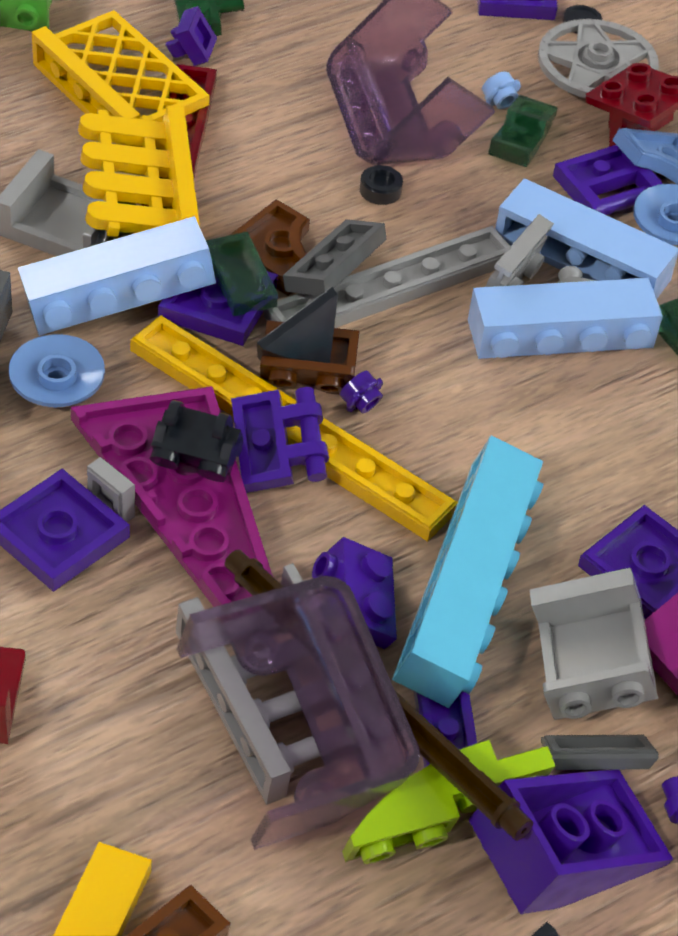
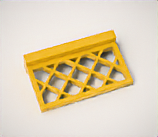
(92, 88)

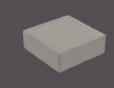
(112, 488)

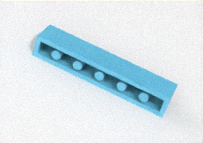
(469, 574)

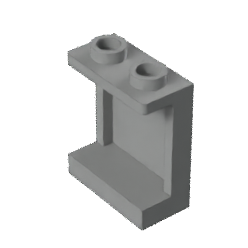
(47, 210)
(593, 644)

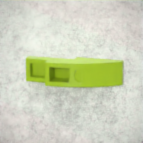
(427, 804)

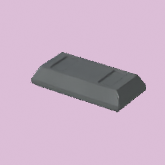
(600, 752)

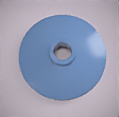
(658, 212)
(56, 370)

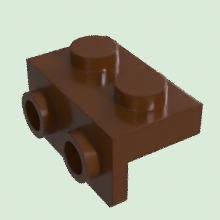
(325, 376)

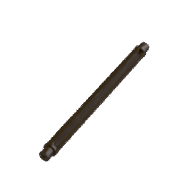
(432, 744)

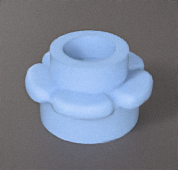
(501, 90)

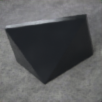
(306, 333)

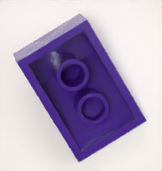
(581, 842)

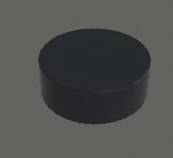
(381, 185)

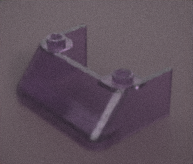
(375, 95)
(340, 685)

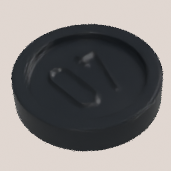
(579, 12)

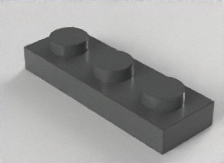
(334, 257)

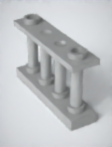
(250, 719)

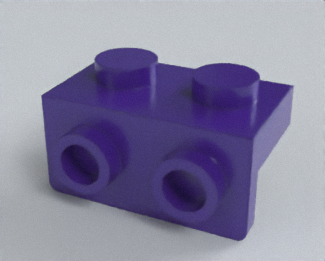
(370, 579)

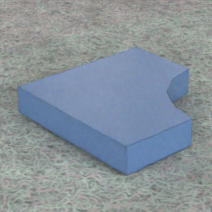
(650, 150)

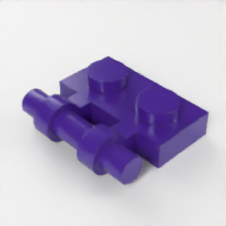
(265, 454)

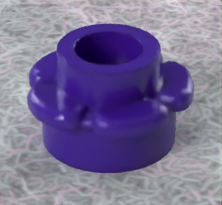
(362, 392)

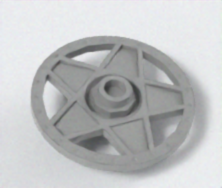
(593, 55)

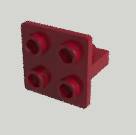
(636, 99)

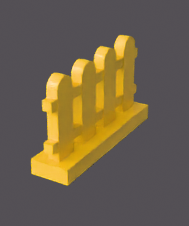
(171, 162)

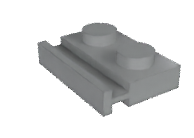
(523, 256)

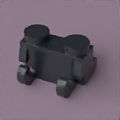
(196, 440)

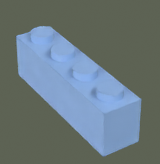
(587, 238)
(117, 275)
(563, 318)

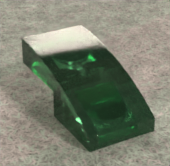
(523, 130)

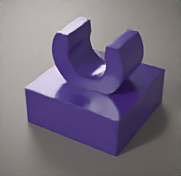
(192, 37)

